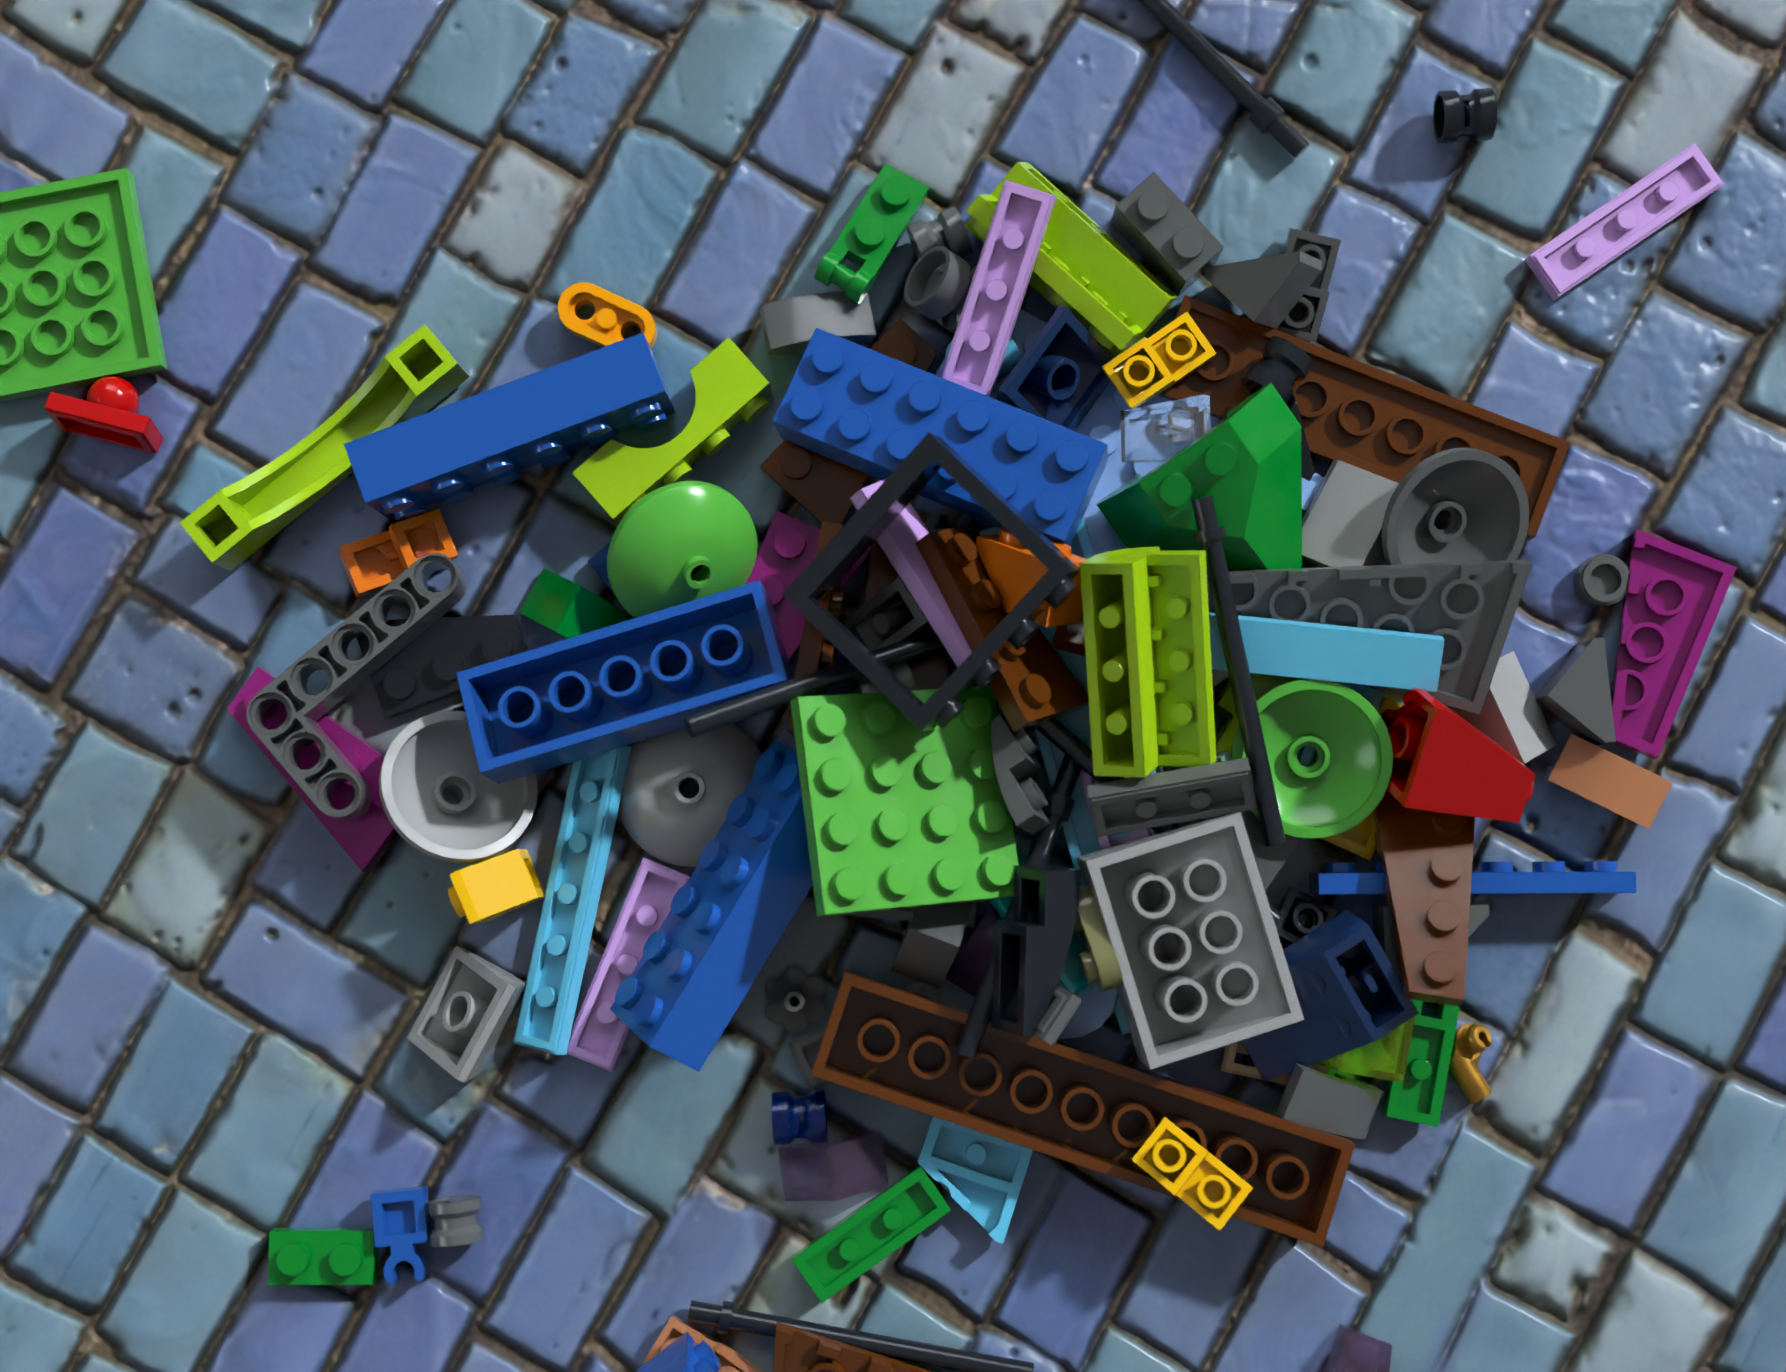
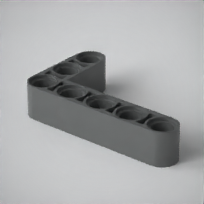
(344, 677)

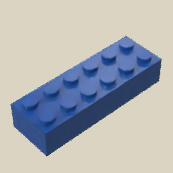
(878, 409)
(511, 429)
(621, 682)
(723, 918)

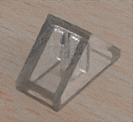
(1163, 429)

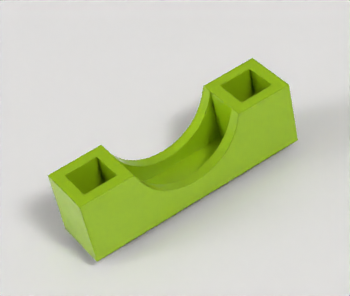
(726, 393)

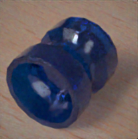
(787, 1117)

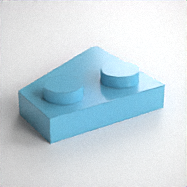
(977, 1172)

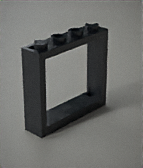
(871, 521)

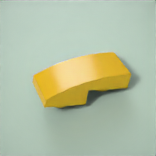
(1159, 361)
(1192, 1173)

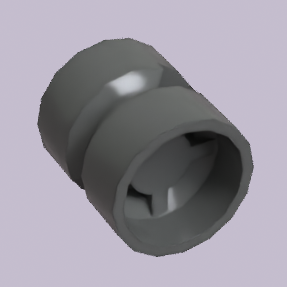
(939, 286)

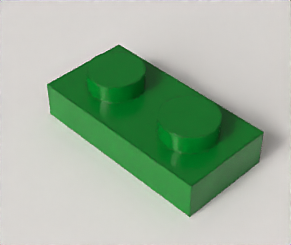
(322, 1256)

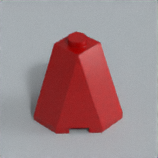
(1451, 764)

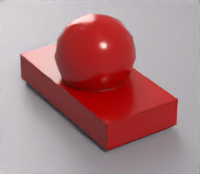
(106, 415)

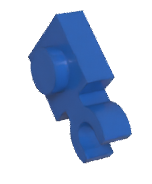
(401, 1223)

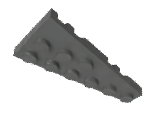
(1457, 600)

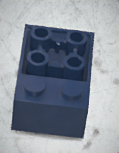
(1344, 995)

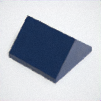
(1058, 373)

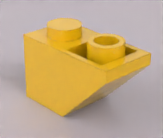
(495, 887)

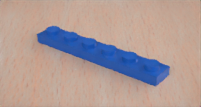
(1492, 879)

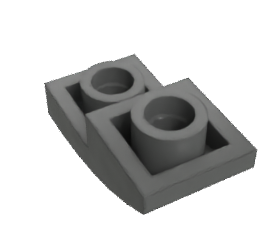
(1307, 314)
(792, 321)
(1013, 765)
(1330, 1102)

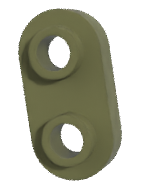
(1099, 960)

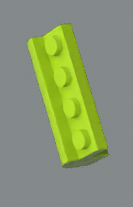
(1084, 268)
(1148, 660)

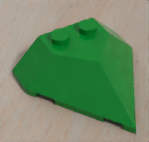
(1249, 470)

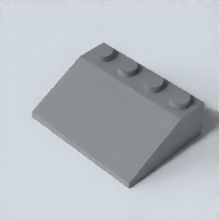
(1192, 939)

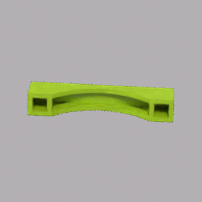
(265, 502)

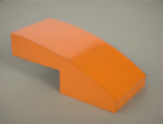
(384, 556)

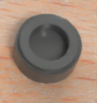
(1602, 580)

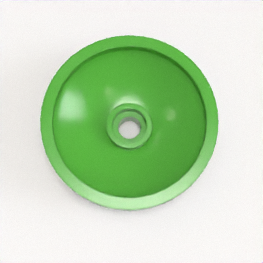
(673, 534)
(1350, 755)

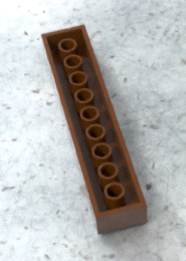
(1074, 1103)

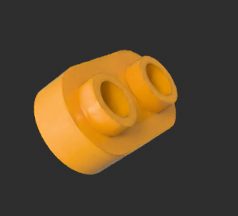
(610, 317)

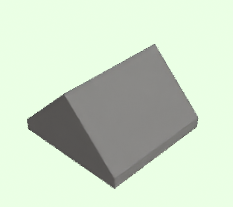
(1346, 518)
(1512, 713)
(466, 1013)

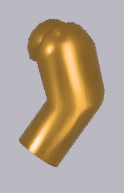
(1467, 1048)

